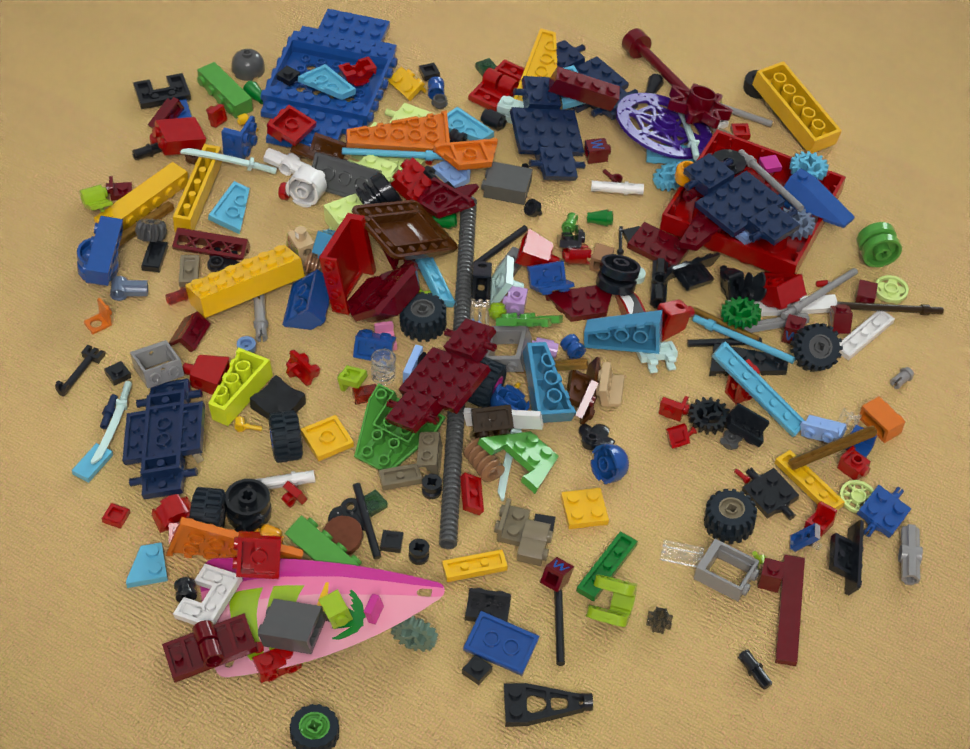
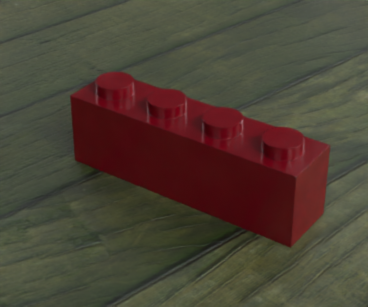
(584, 88)

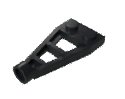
(516, 704)

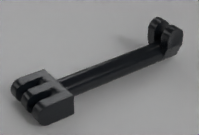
(89, 355)

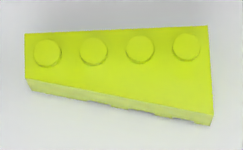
(244, 378)

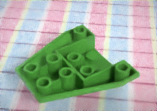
(383, 443)

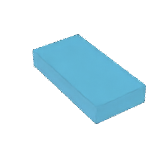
(87, 471)

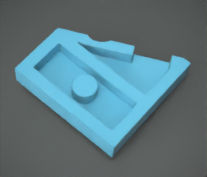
(148, 566)

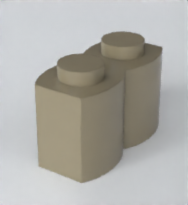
(533, 542)

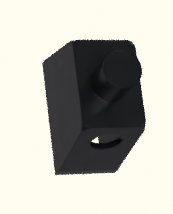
(481, 276)

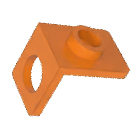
(103, 317)

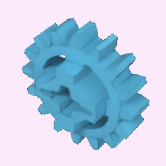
(811, 163)
(665, 177)

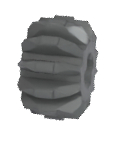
(151, 230)

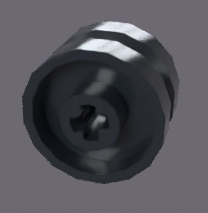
(618, 274)
(245, 500)

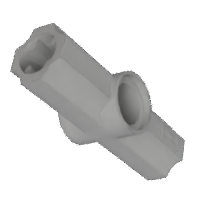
(910, 554)

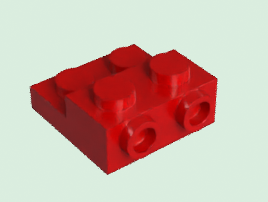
(290, 125)
(410, 180)
(257, 555)
(270, 662)

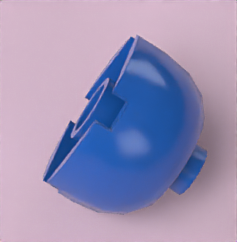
(509, 396)
(609, 463)

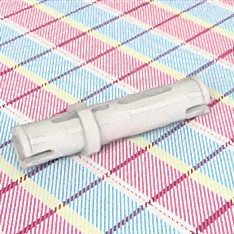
(616, 187)
(295, 478)

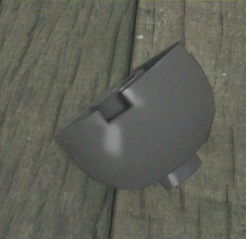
(247, 64)

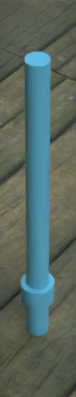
(428, 155)
(712, 325)

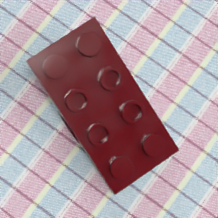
(209, 647)

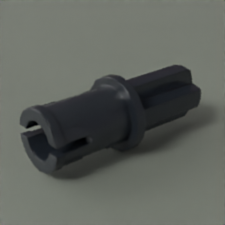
(146, 151)
(251, 524)
(755, 669)

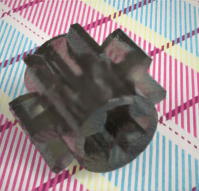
(659, 620)

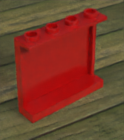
(346, 260)

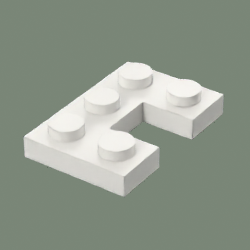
(222, 588)

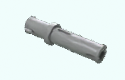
(260, 321)

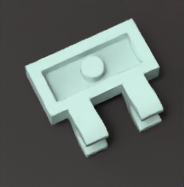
(667, 352)

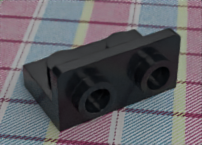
(568, 240)

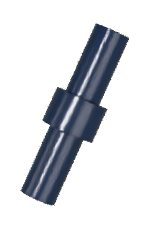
(108, 411)

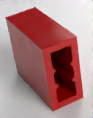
(178, 134)

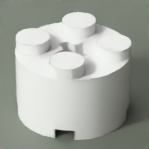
(306, 186)

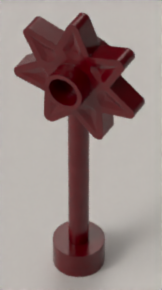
(697, 103)

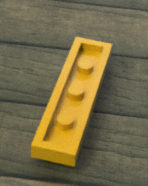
(809, 482)

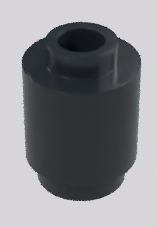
(493, 119)

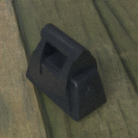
(731, 282)

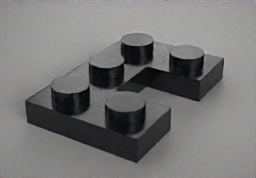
(150, 98)

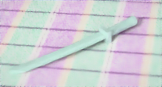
(693, 144)
(247, 163)
(121, 405)
(507, 464)

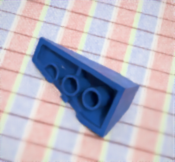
(817, 199)

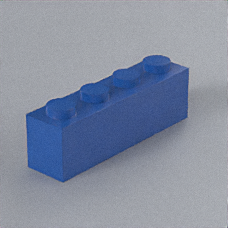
(103, 250)

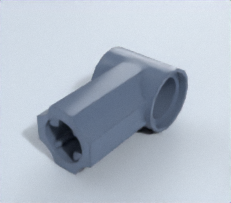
(122, 288)

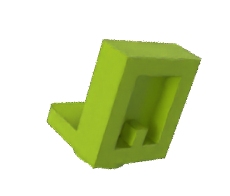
(351, 377)

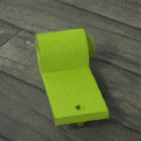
(95, 198)

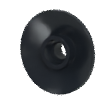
(739, 161)

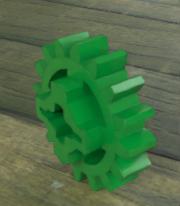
(741, 313)

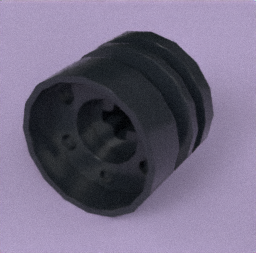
(380, 192)

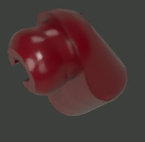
(691, 194)

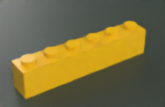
(197, 190)
(147, 195)

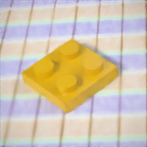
(327, 437)
(584, 508)

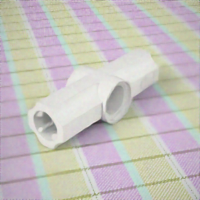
(286, 163)

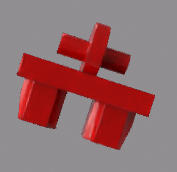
(299, 366)

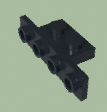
(693, 273)
(847, 556)

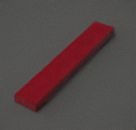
(790, 611)

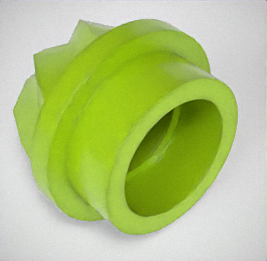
(496, 310)

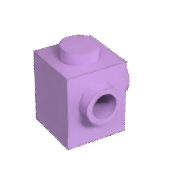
(516, 304)

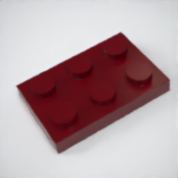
(657, 244)

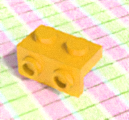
(406, 84)

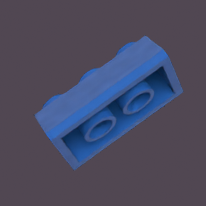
(307, 302)

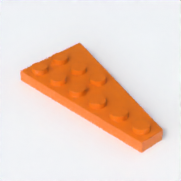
(402, 134)
(212, 541)

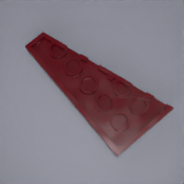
(700, 231)

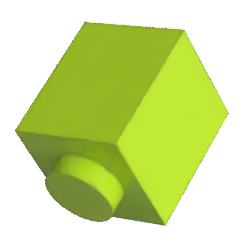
(335, 609)

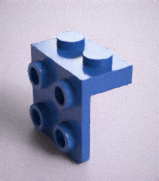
(239, 143)
(548, 277)

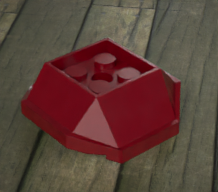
(385, 294)

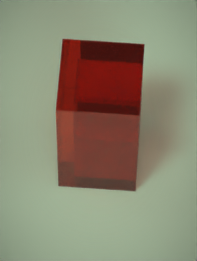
(363, 393)

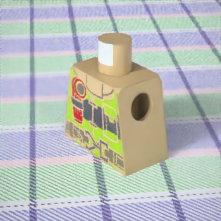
(300, 243)

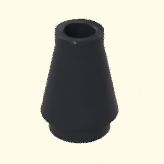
(654, 83)

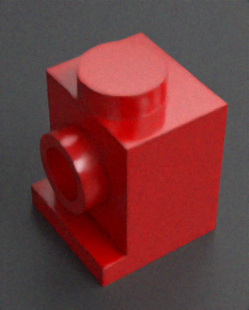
(854, 464)

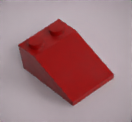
(783, 289)

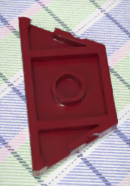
(443, 199)
(581, 303)

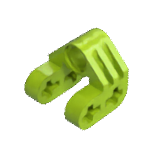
(621, 604)

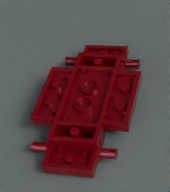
(444, 377)

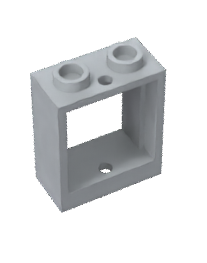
(511, 335)
(161, 353)
(734, 557)

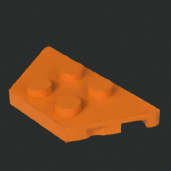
(468, 154)

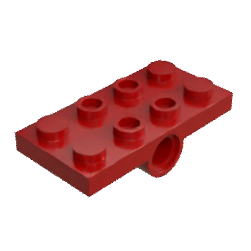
(497, 83)

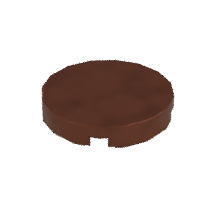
(345, 531)

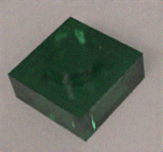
(483, 65)
(375, 502)

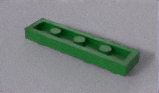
(607, 564)

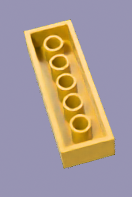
(796, 107)
(244, 280)

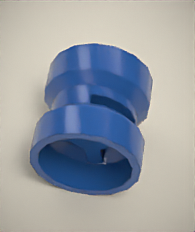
(435, 86)
(572, 346)

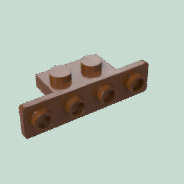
(320, 144)
(578, 384)

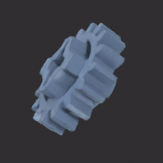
(806, 224)

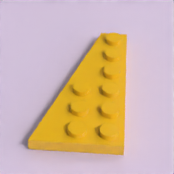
(542, 59)

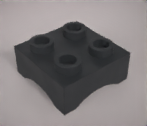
(277, 398)

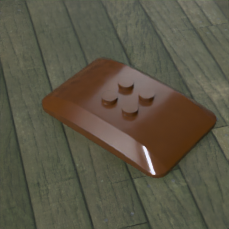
(405, 230)

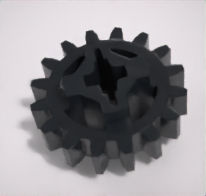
(708, 415)

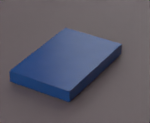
(501, 643)

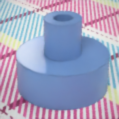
(247, 343)

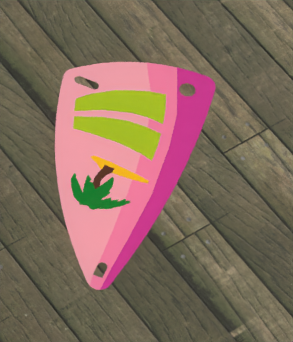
(310, 580)

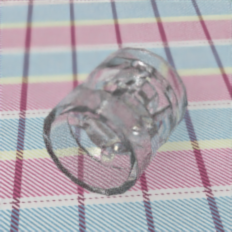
(383, 366)

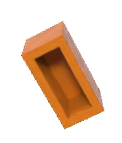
(883, 417)

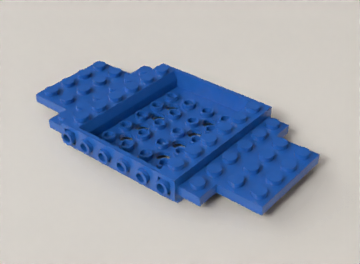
(337, 41)

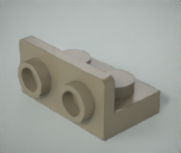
(430, 452)
(512, 523)

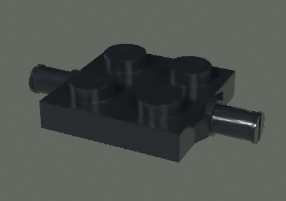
(771, 493)

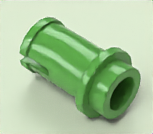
(569, 224)

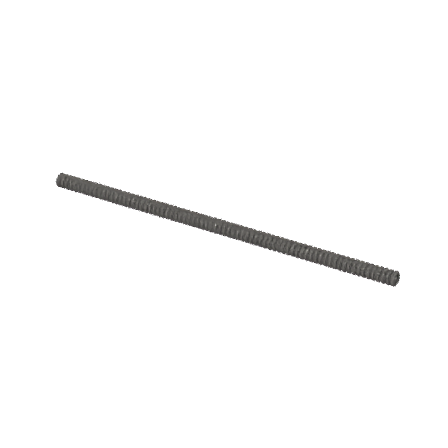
(455, 422)

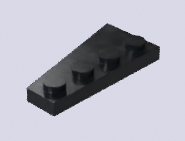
(765, 362)

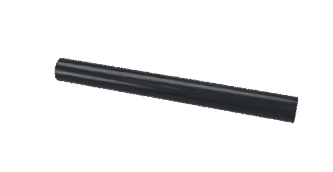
(503, 244)
(710, 342)
(366, 521)
(559, 628)

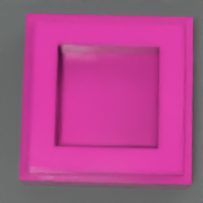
(770, 163)
(373, 608)

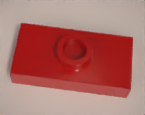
(472, 494)

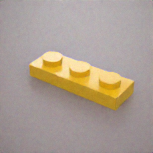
(474, 565)

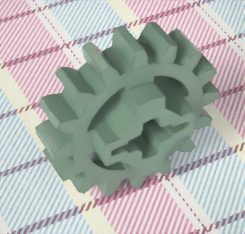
(415, 634)

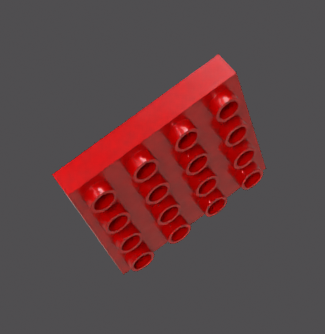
(781, 258)

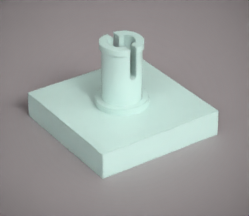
(503, 280)

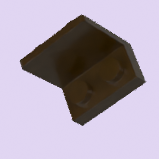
(491, 421)

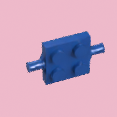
(883, 511)

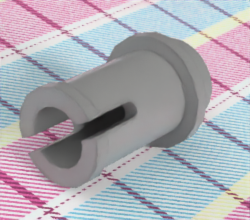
(906, 374)

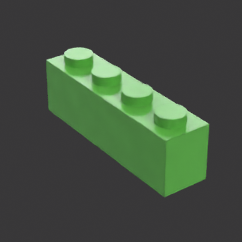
(224, 90)
(318, 544)

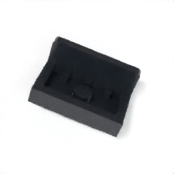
(747, 424)
(491, 602)

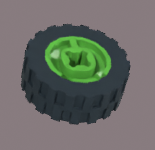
(314, 728)

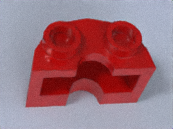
(360, 72)
(576, 256)
(171, 510)

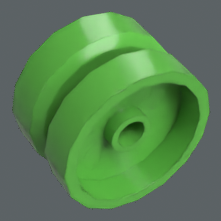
(879, 244)

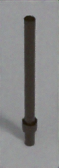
(923, 309)

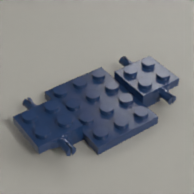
(596, 68)
(547, 130)
(739, 201)
(162, 436)

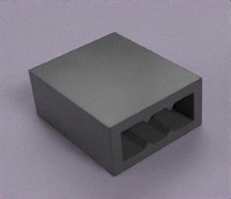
(507, 183)
(292, 626)

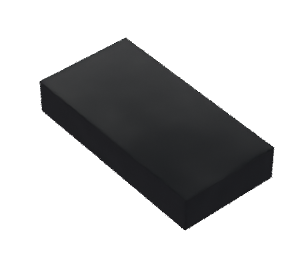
(154, 256)

